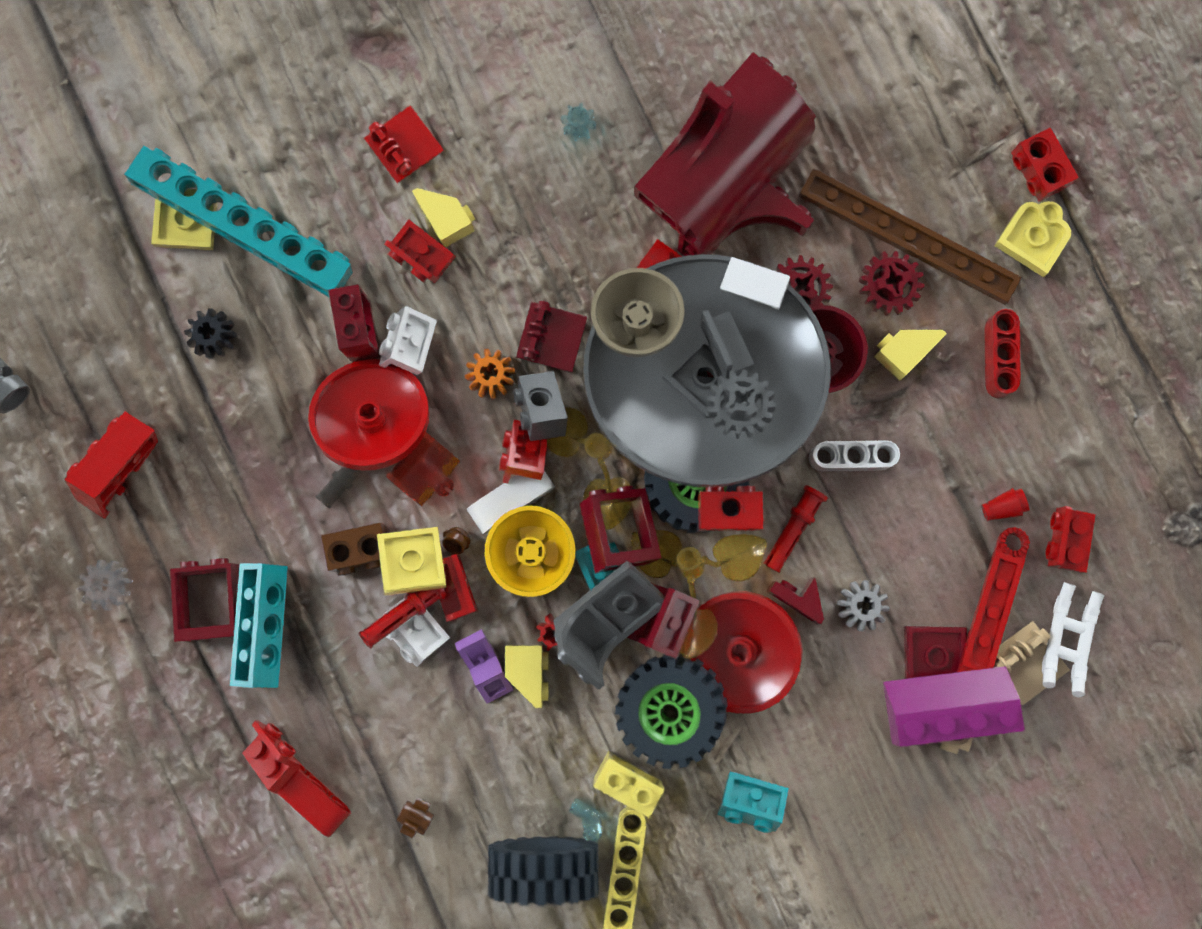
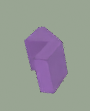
(484, 666)

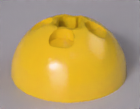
(508, 559)

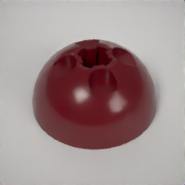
(845, 344)

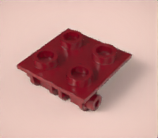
(551, 336)

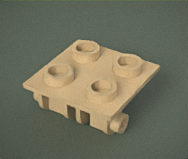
(1024, 658)

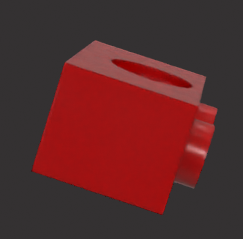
(749, 509)

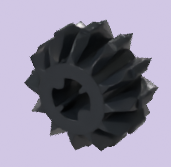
(202, 326)

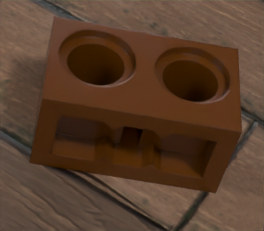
(356, 541)

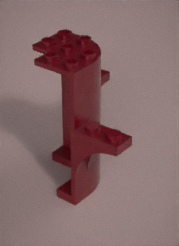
(728, 157)

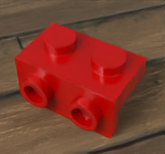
(421, 252)

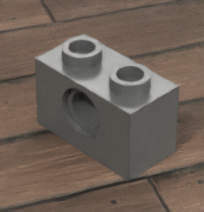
(541, 406)

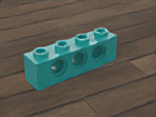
(258, 625)

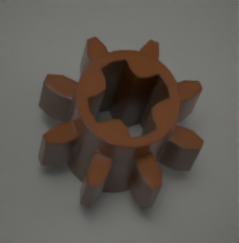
(415, 818)

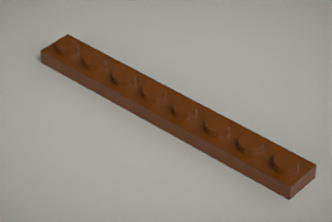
(910, 236)

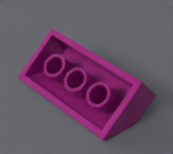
(952, 706)

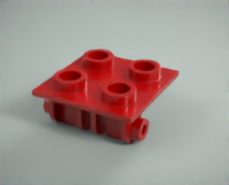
(403, 144)

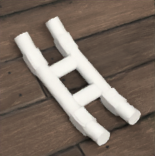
(1084, 628)

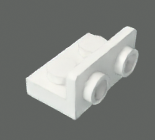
(407, 340)
(418, 637)

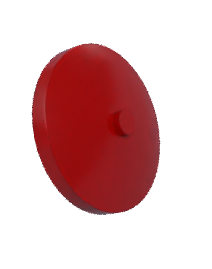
(368, 415)
(753, 652)

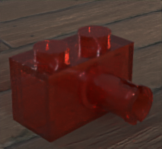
(425, 471)

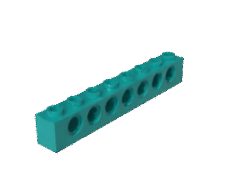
(151, 164)

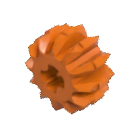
(486, 364)

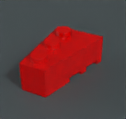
(110, 462)

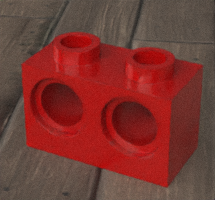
(1051, 162)

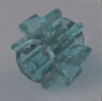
(580, 114)

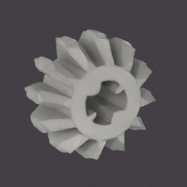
(858, 595)

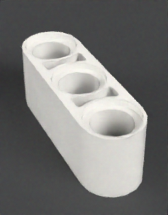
(867, 450)
(517, 493)

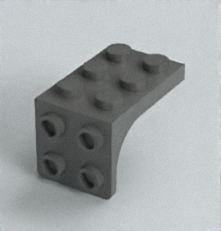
(603, 619)

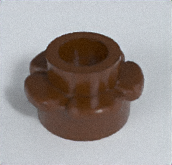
(456, 540)

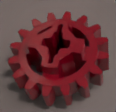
(813, 273)
(892, 294)

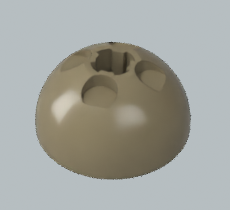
(637, 297)

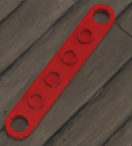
(994, 603)

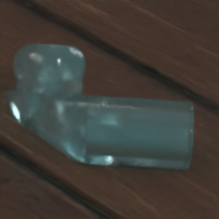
(590, 819)

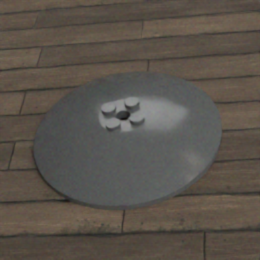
(658, 407)

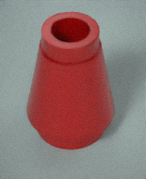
(1007, 505)

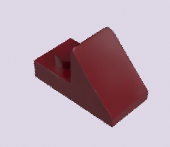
(806, 603)

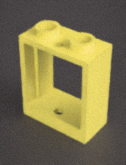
(634, 789)

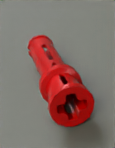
(801, 517)
(414, 604)

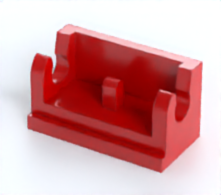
(458, 590)

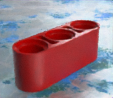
(1010, 342)
(314, 801)

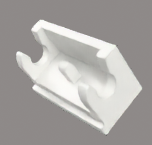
(755, 283)

